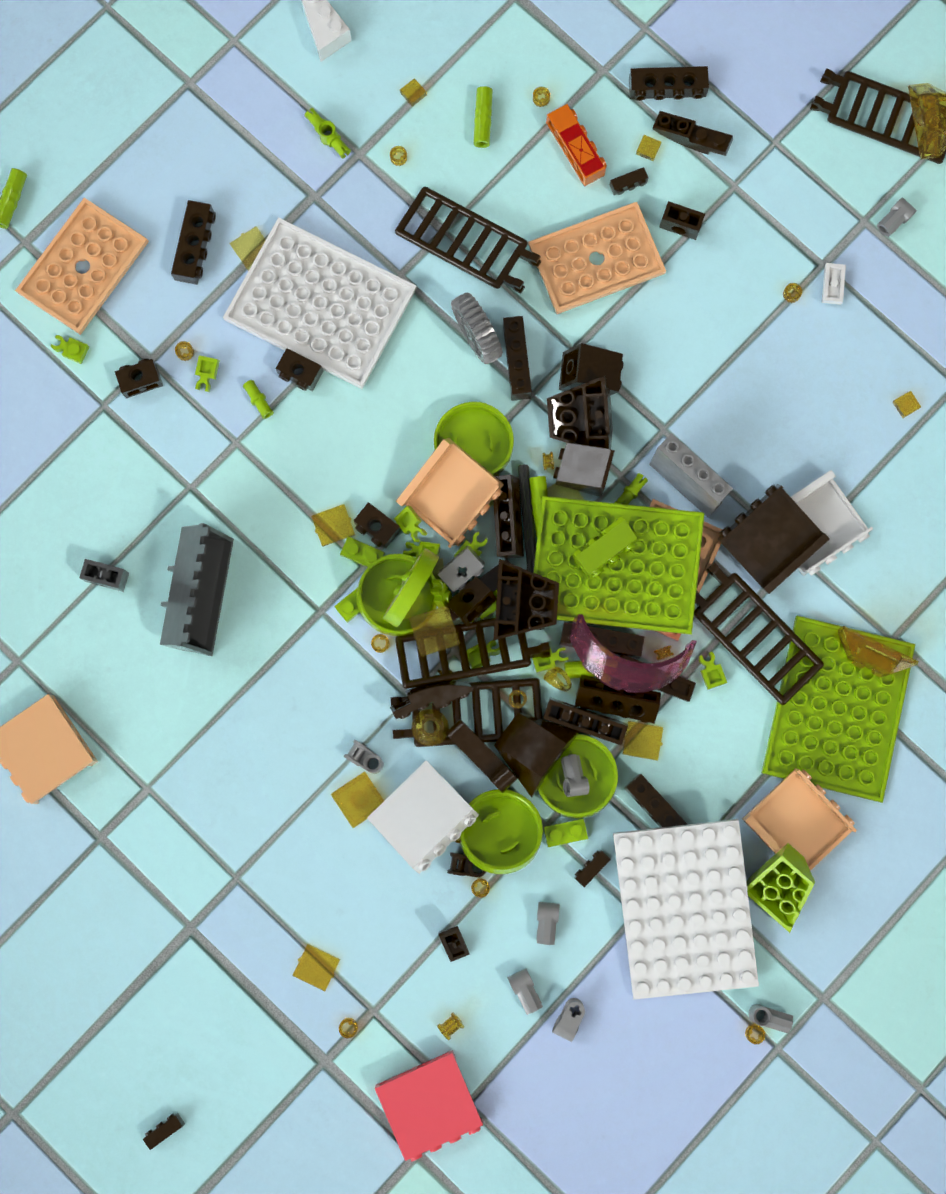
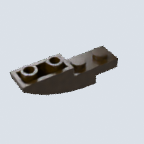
(690, 135)
(440, 694)

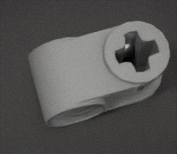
(361, 755)
(568, 1022)

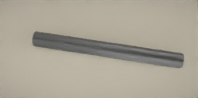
(528, 520)

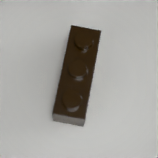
(629, 181)
(592, 868)
(163, 1131)

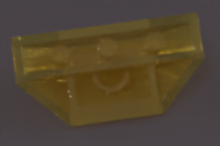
(929, 118)
(872, 654)

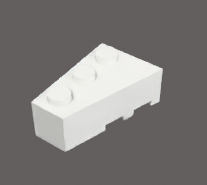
(326, 27)

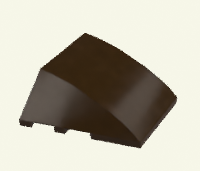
(582, 415)
(523, 601)
(533, 748)

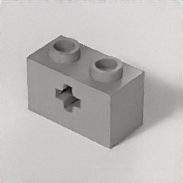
(450, 572)

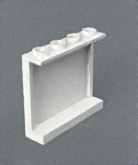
(833, 516)
(423, 817)

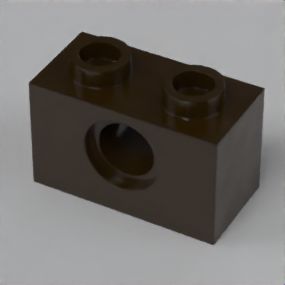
(682, 220)
(290, 362)
(149, 381)
(371, 515)
(470, 611)

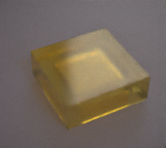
(413, 92)
(648, 148)
(906, 404)

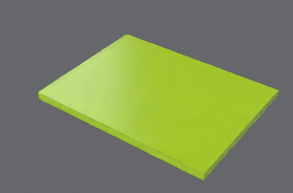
(643, 589)
(841, 720)

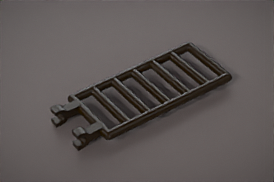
(842, 82)
(504, 277)
(776, 621)
(541, 650)
(515, 684)

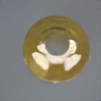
(438, 735)

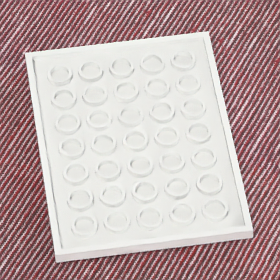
(320, 302)
(686, 909)

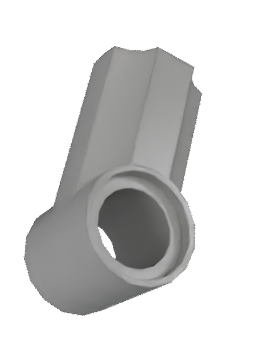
(899, 214)
(574, 783)
(547, 917)
(523, 987)
(772, 1018)

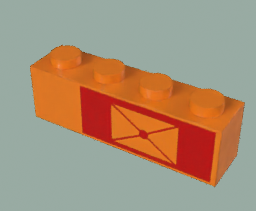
(576, 145)

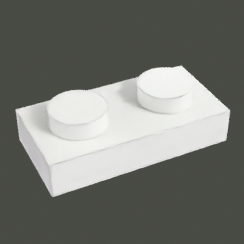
(833, 283)

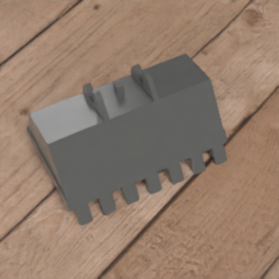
(196, 589)

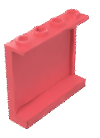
(428, 1106)

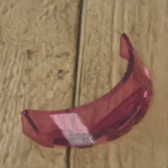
(622, 673)

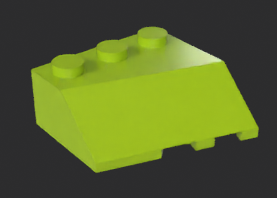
(605, 549)
(782, 886)

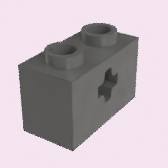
(104, 575)

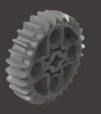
(476, 328)

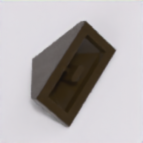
(453, 943)

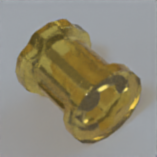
(450, 1026)

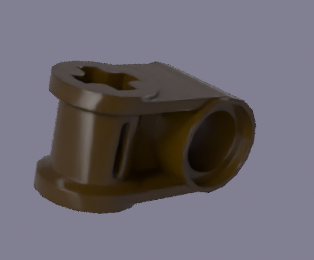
(464, 867)

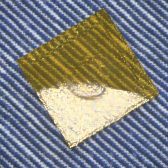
(434, 631)
(357, 799)

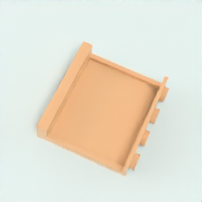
(451, 492)
(42, 749)
(800, 816)

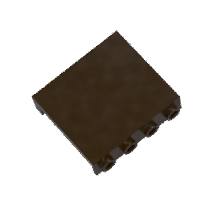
(772, 538)

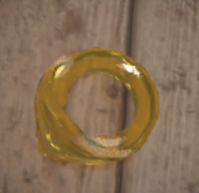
(552, 678)

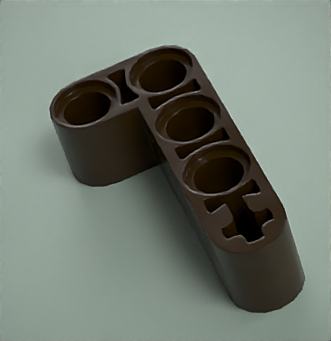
(481, 755)

